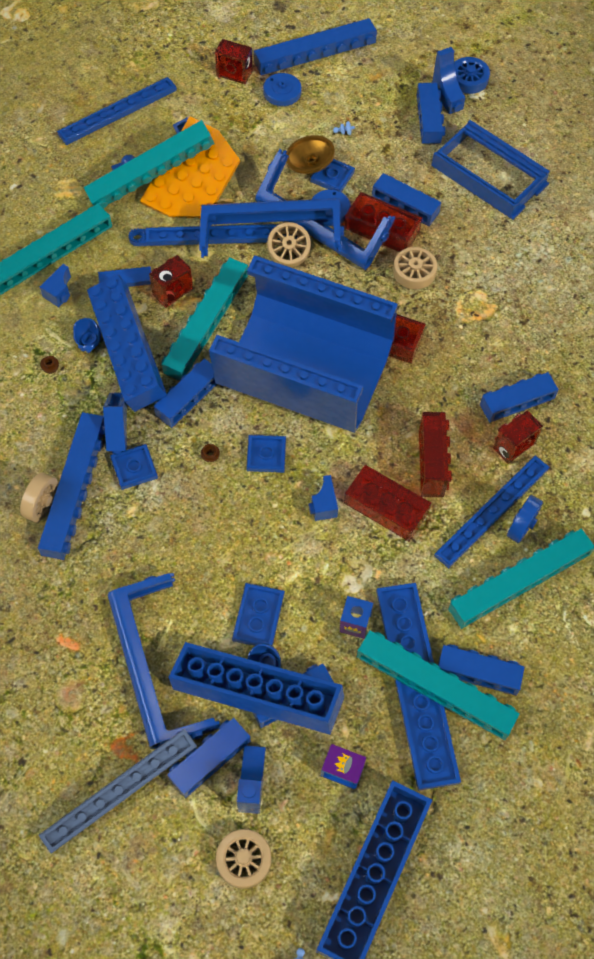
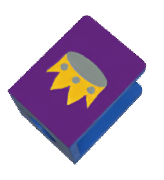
(352, 625)
(343, 766)

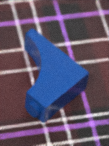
(446, 79)
(115, 423)
(251, 780)

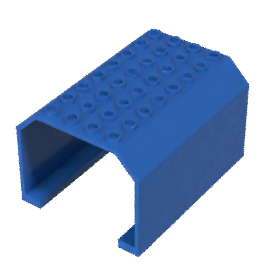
(308, 345)

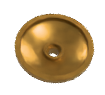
(310, 154)

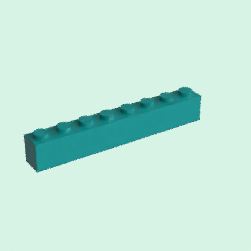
(149, 165)
(53, 246)
(205, 319)
(520, 578)
(438, 685)

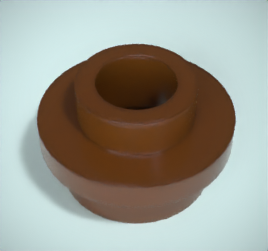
(49, 368)
(207, 449)

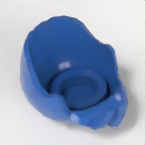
(86, 334)
(265, 654)

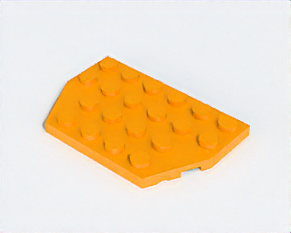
(194, 181)

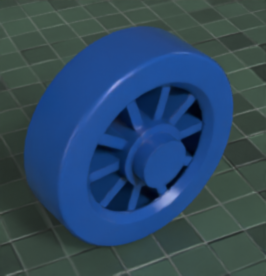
(472, 74)
(525, 519)

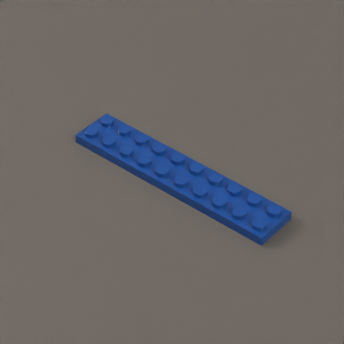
(423, 718)

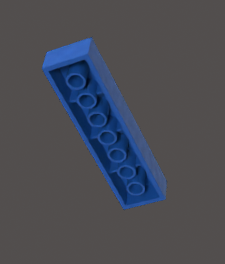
(126, 343)
(257, 687)
(374, 874)

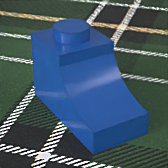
(56, 288)
(324, 503)

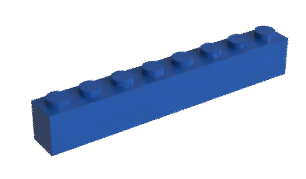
(315, 46)
(72, 487)

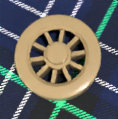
(289, 244)
(416, 263)
(38, 497)
(243, 859)

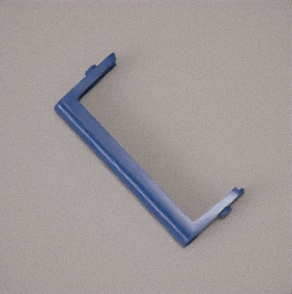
(269, 212)
(319, 230)
(137, 664)

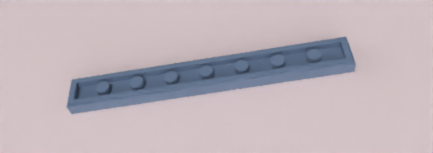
(117, 791)

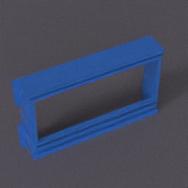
(480, 187)

